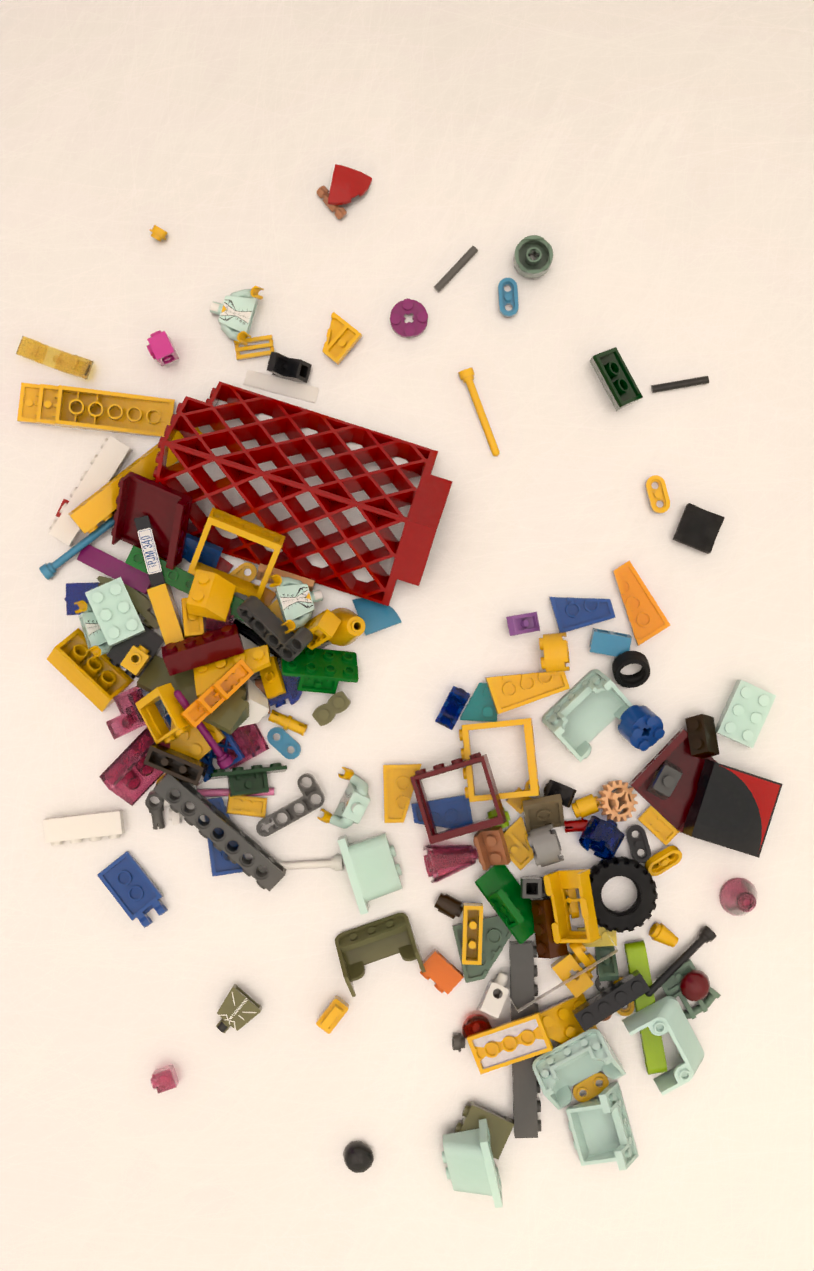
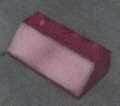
(128, 774)

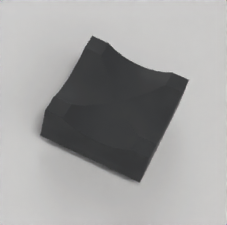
(698, 528)

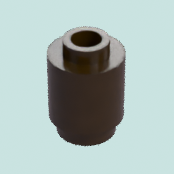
(449, 906)

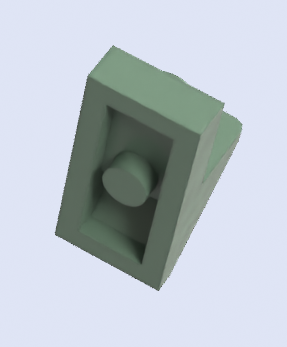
(607, 969)

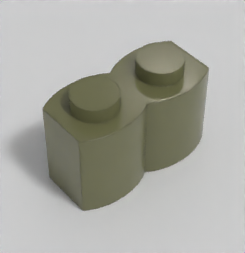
(336, 704)

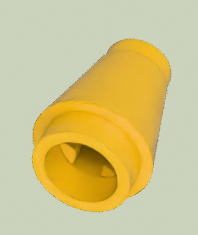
(663, 935)

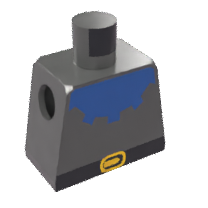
(665, 780)

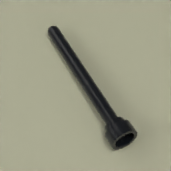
(706, 935)

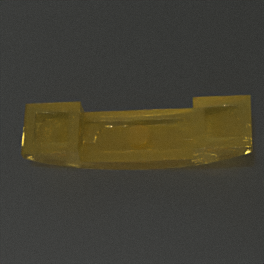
(54, 358)

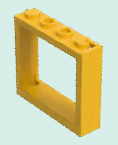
(246, 530)
(531, 759)

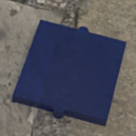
(76, 592)

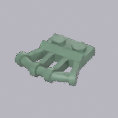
(672, 988)

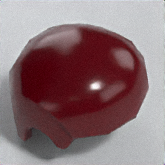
(695, 985)

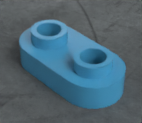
(508, 298)
(284, 742)

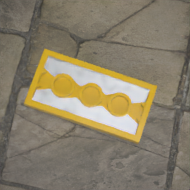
(509, 1043)

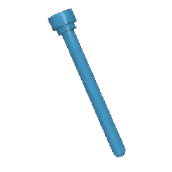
(49, 569)

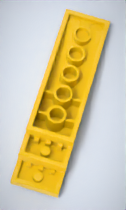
(94, 409)

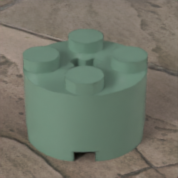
(542, 251)

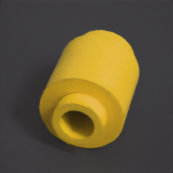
(585, 806)

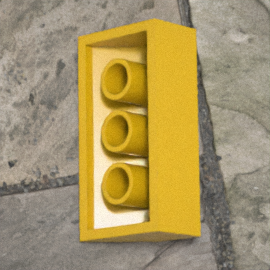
(94, 678)

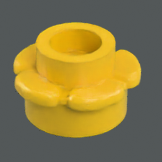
(158, 233)

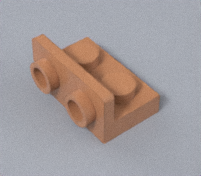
(491, 847)

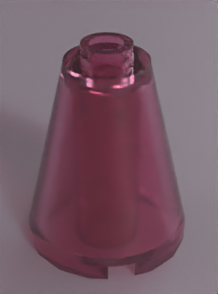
(448, 859)
(738, 896)

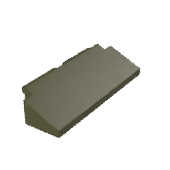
(225, 717)

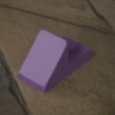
(523, 623)

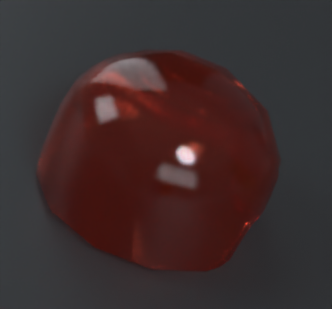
(474, 1024)

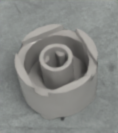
(546, 845)

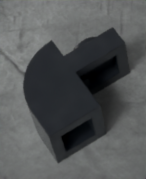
(288, 368)

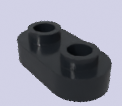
(637, 843)

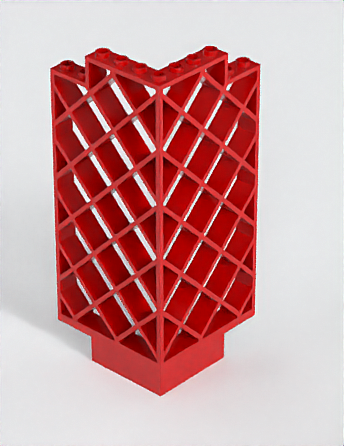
(289, 481)

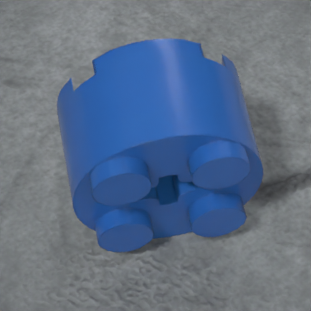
(641, 727)

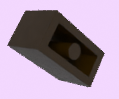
(702, 736)

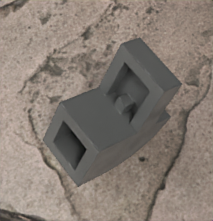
(532, 887)

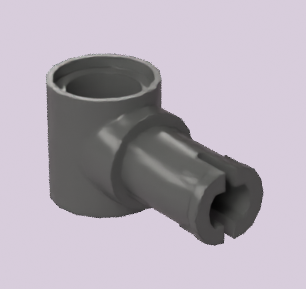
(156, 811)

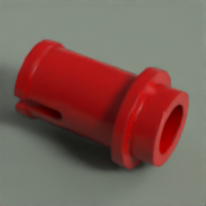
(575, 826)

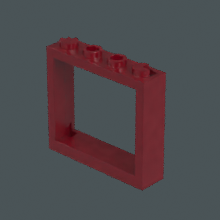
(435, 837)

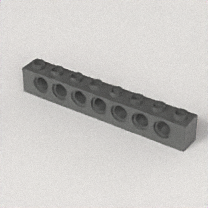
(232, 832)

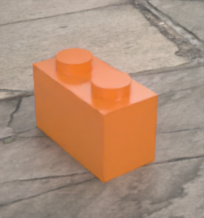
(441, 972)

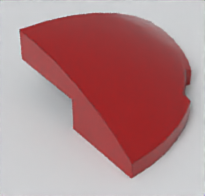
(347, 184)

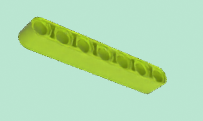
(651, 1044)

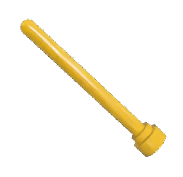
(468, 376)

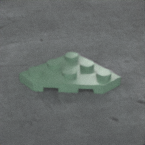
(494, 938)

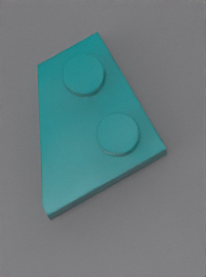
(480, 706)

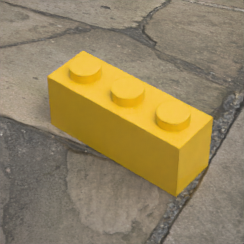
(472, 934)

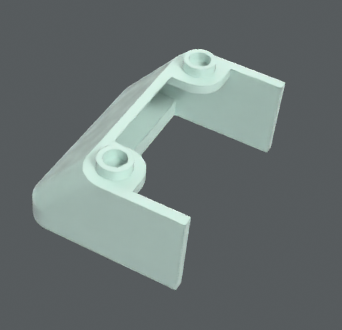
(669, 1017)

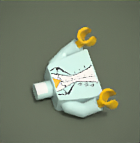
(237, 313)
(295, 601)
(93, 634)
(351, 804)

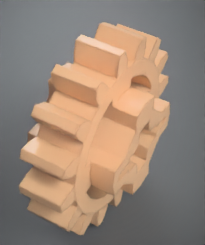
(618, 800)

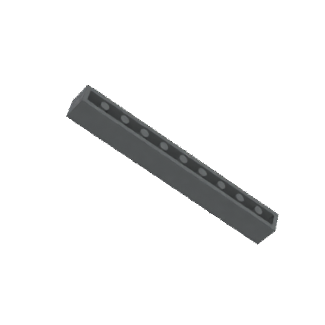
(523, 1077)

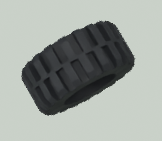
(645, 899)

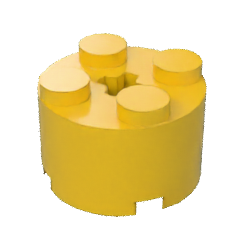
(555, 652)

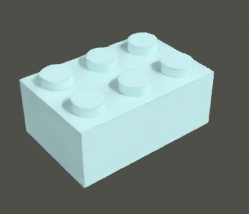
(115, 612)
(745, 713)

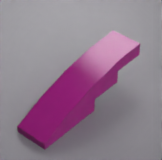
(115, 568)

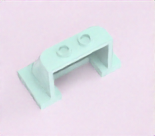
(370, 868)
(603, 1129)
(472, 1163)

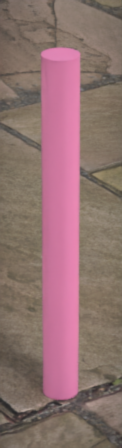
(224, 792)

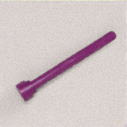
(223, 759)

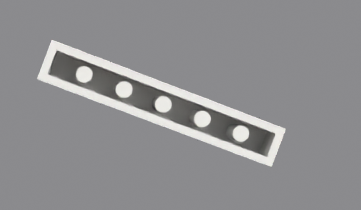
(103, 469)

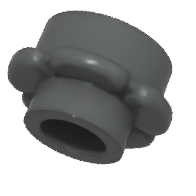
(458, 1042)

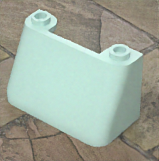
(585, 712)
(573, 1063)

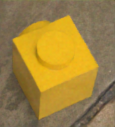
(136, 659)

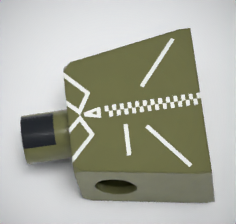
(237, 1010)

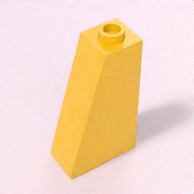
(166, 613)

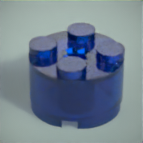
(601, 837)

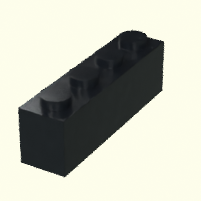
(611, 1000)

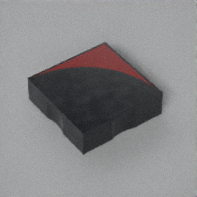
(732, 808)

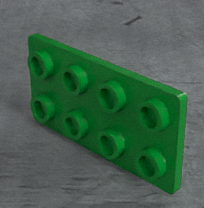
(321, 669)
(504, 896)

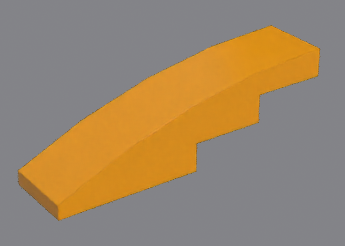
(217, 693)

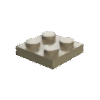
(543, 811)

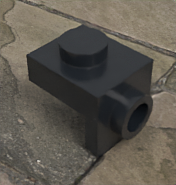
(567, 793)

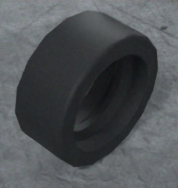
(625, 659)

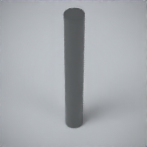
(456, 268)

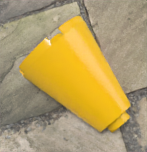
(349, 629)

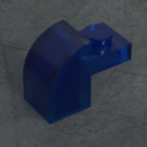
(291, 692)
(452, 707)

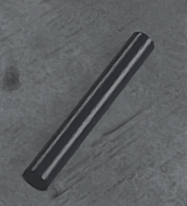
(679, 384)

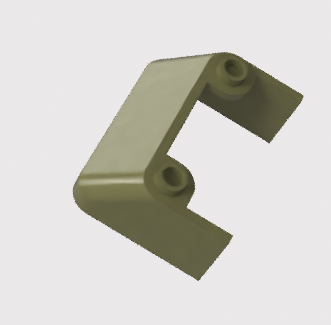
(376, 942)

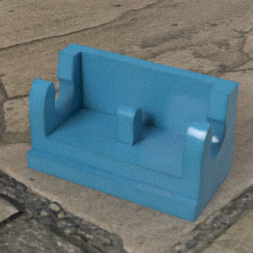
(609, 642)

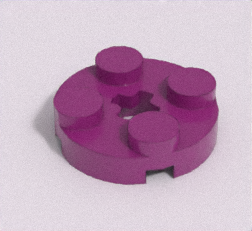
(408, 329)

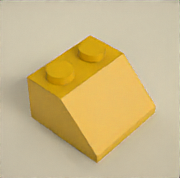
(210, 596)

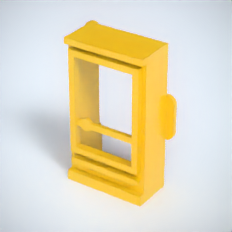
(555, 886)

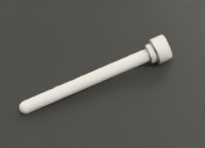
(335, 863)

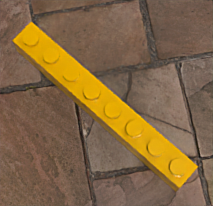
(103, 502)

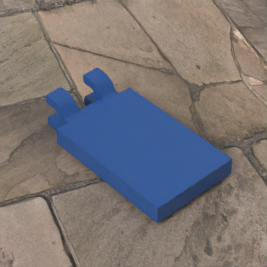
(132, 888)

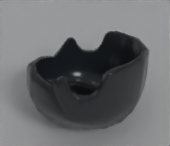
(358, 1157)

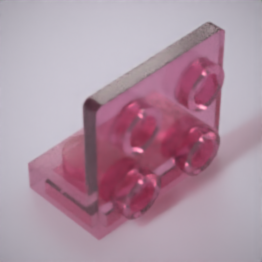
(249, 741)

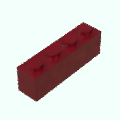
(202, 649)

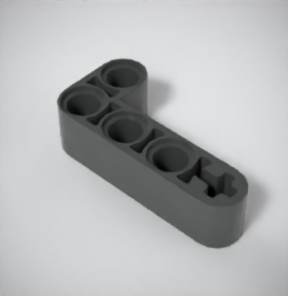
(269, 628)
(292, 816)

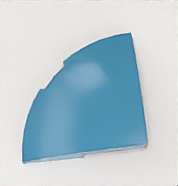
(375, 615)

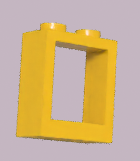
(154, 719)

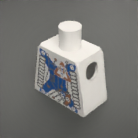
(488, 1003)

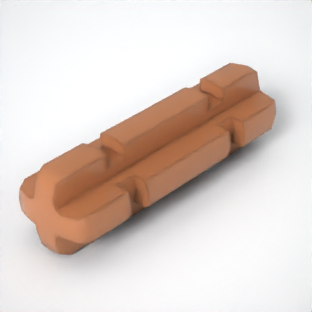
(339, 211)

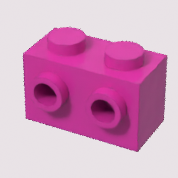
(161, 348)

